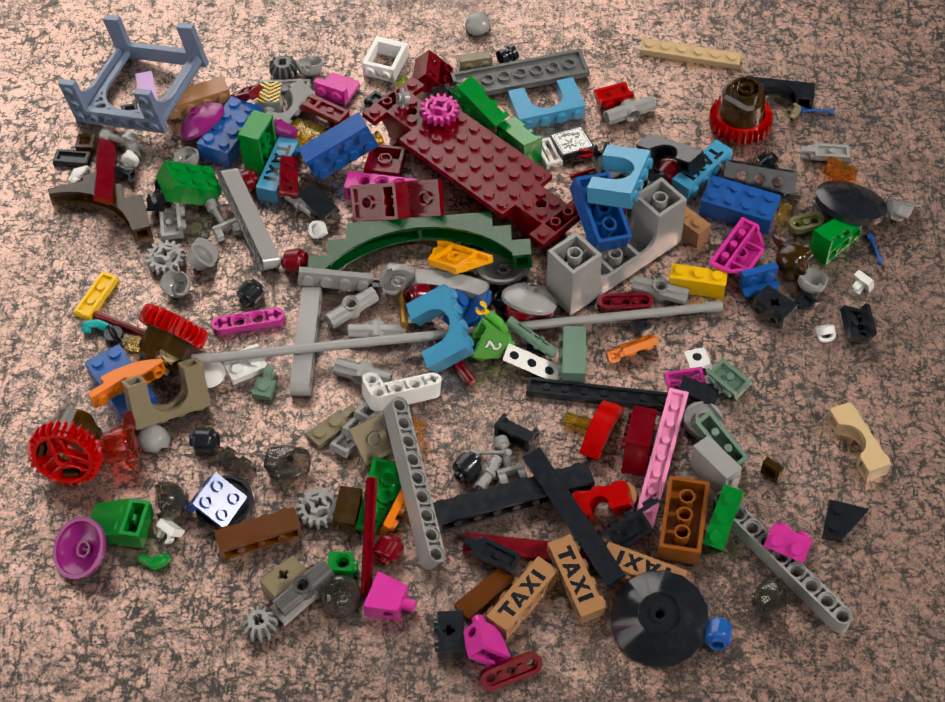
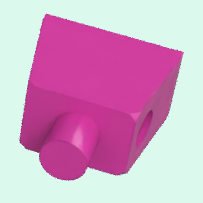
(388, 598)
(485, 642)

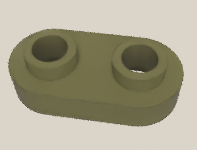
(804, 223)

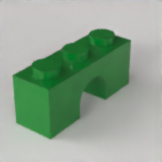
(723, 517)

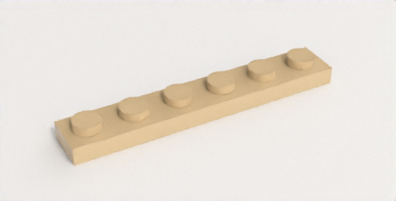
(690, 53)

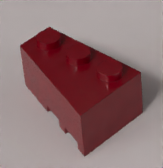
(638, 440)

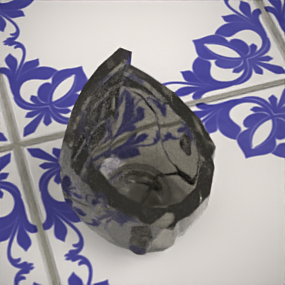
(286, 462)

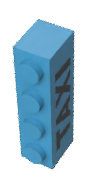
(715, 158)
(268, 183)

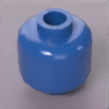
(718, 633)

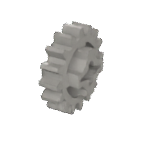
(165, 257)
(317, 505)

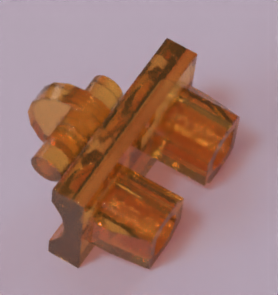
(840, 171)

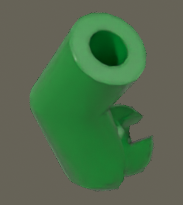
(156, 562)

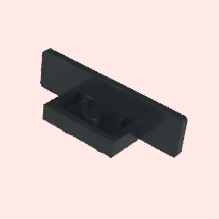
(632, 527)

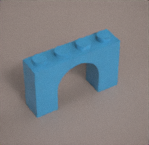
(570, 106)
(621, 191)
(457, 343)

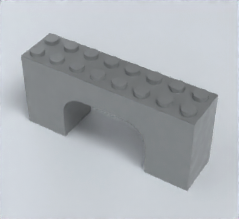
(582, 273)

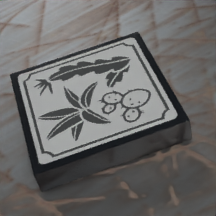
(570, 141)

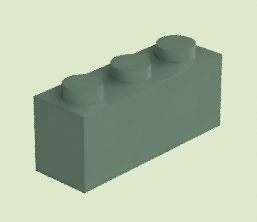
(572, 354)
(711, 426)

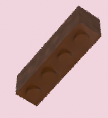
(258, 533)

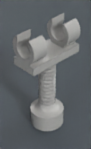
(127, 139)
(213, 206)
(501, 443)

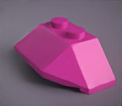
(740, 249)

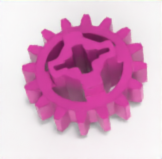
(440, 110)

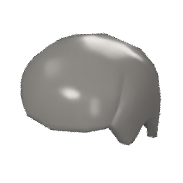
(477, 24)
(309, 66)
(186, 155)
(813, 281)
(175, 283)
(153, 438)

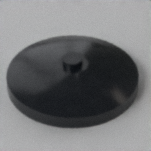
(850, 203)

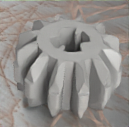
(262, 630)

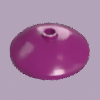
(201, 119)
(79, 548)

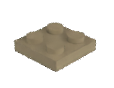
(371, 438)

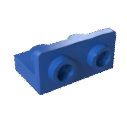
(756, 278)

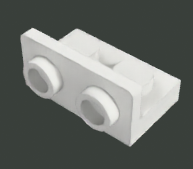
(245, 369)

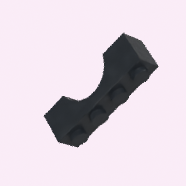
(794, 91)
(689, 159)

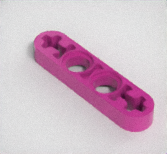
(248, 324)

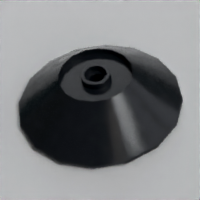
(664, 639)

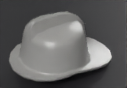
(900, 210)
(202, 254)

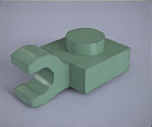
(265, 386)

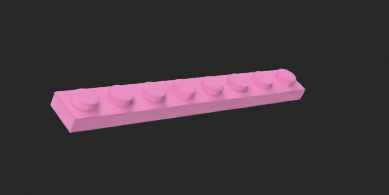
(663, 451)

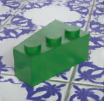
(477, 104)
(523, 140)
(832, 239)

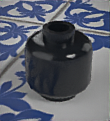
(250, 292)
(204, 440)
(467, 466)

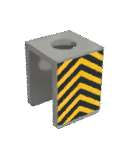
(270, 97)

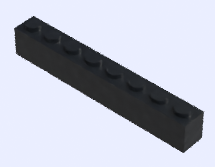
(505, 499)

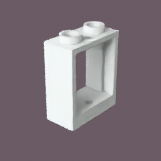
(386, 47)

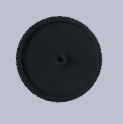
(244, 511)

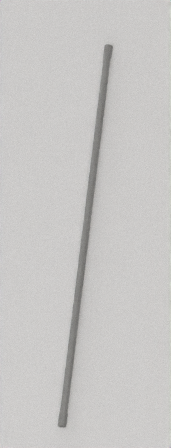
(208, 358)

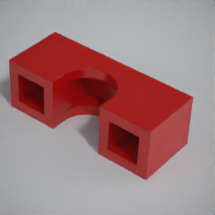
(616, 494)

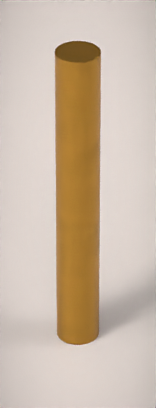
(402, 309)

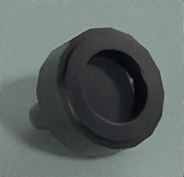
(113, 334)

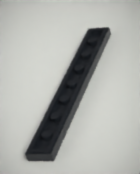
(594, 393)
(574, 517)

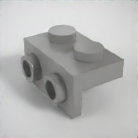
(171, 223)

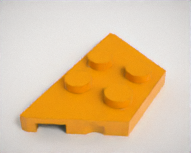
(457, 258)

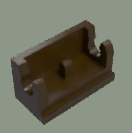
(347, 509)

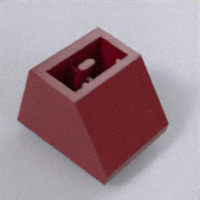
(432, 71)

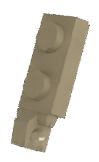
(330, 427)

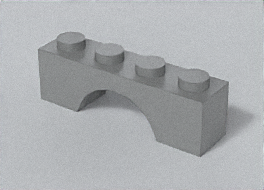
(295, 97)

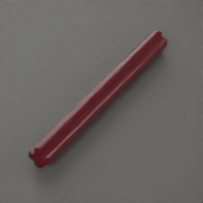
(368, 535)

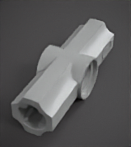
(630, 110)
(660, 289)
(351, 307)
(373, 329)
(356, 370)

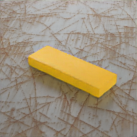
(96, 295)

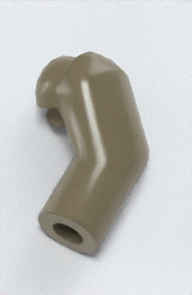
(793, 111)

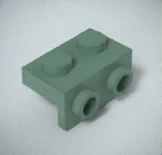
(729, 379)

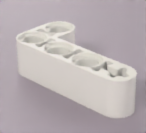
(412, 389)

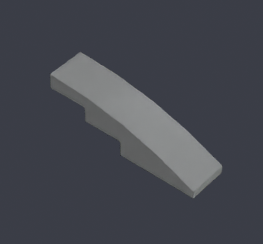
(468, 285)
(343, 443)

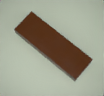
(484, 593)

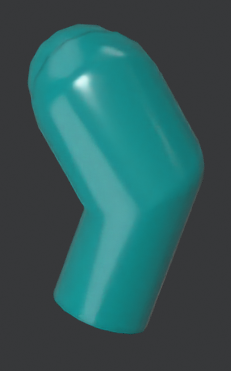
(94, 323)

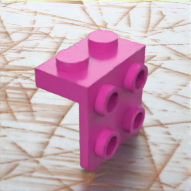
(336, 88)
(789, 543)

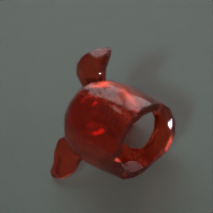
(121, 443)

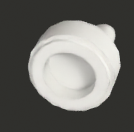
(129, 159)
(317, 229)
(824, 330)

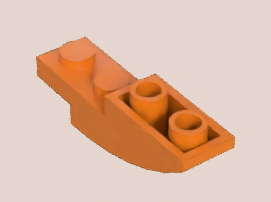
(112, 385)

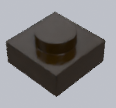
(85, 142)
(772, 469)

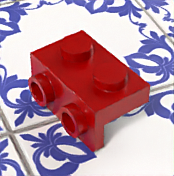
(612, 95)

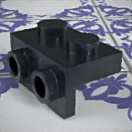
(858, 323)

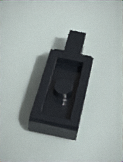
(493, 553)

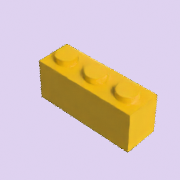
(699, 280)

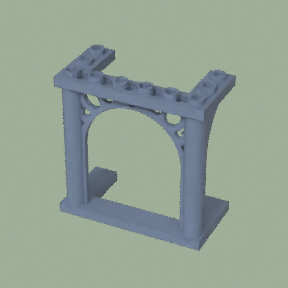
(152, 113)

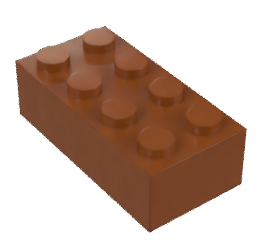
(683, 520)

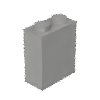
(714, 465)

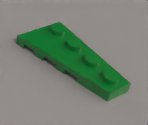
(387, 489)

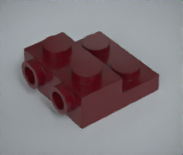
(386, 160)

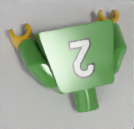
(490, 336)

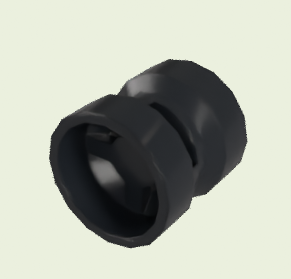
(508, 54)

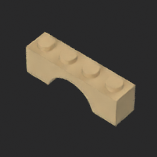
(847, 421)

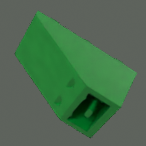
(124, 521)

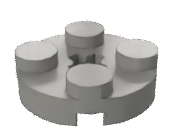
(392, 271)
(695, 411)

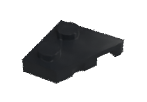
(841, 520)

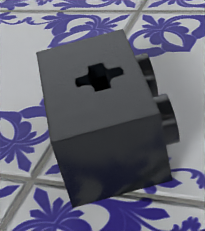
(774, 306)
(451, 646)

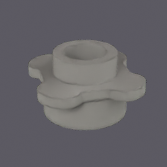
(403, 98)

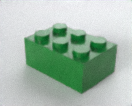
(257, 140)
(188, 183)

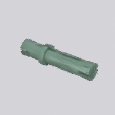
(531, 337)

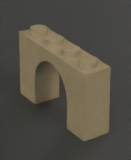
(192, 396)

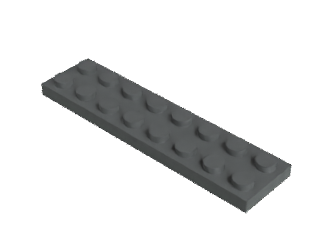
(527, 72)

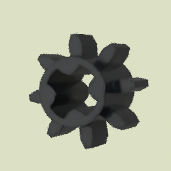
(768, 159)

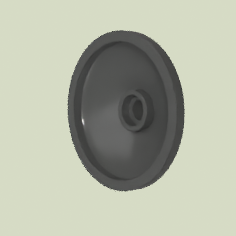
(500, 271)

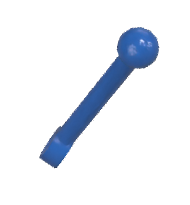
(830, 111)
(870, 237)

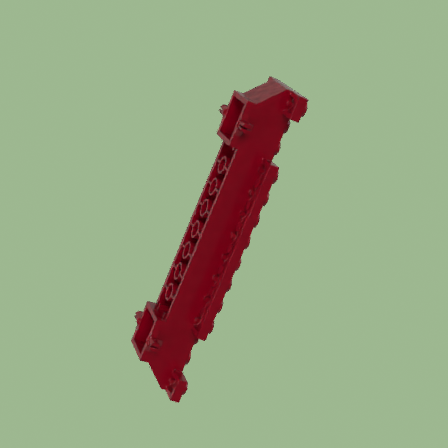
(478, 165)

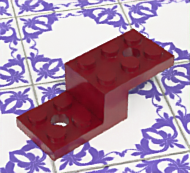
(397, 200)

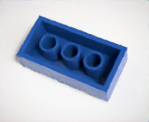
(222, 141)
(338, 147)
(731, 201)
(603, 224)
(105, 363)

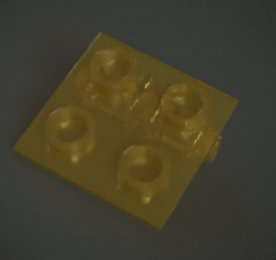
(307, 130)

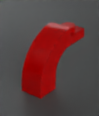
(600, 429)

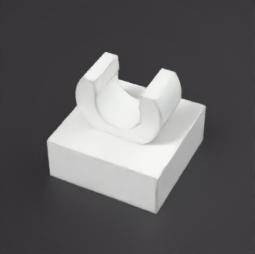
(862, 282)
(169, 528)

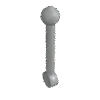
(507, 452)

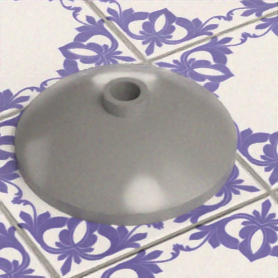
(529, 298)

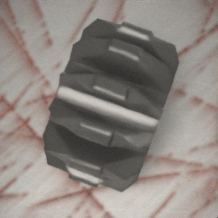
(283, 67)

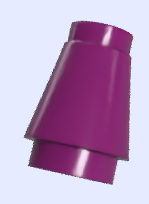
(284, 129)

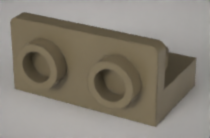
(474, 60)

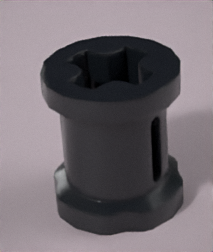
(126, 172)

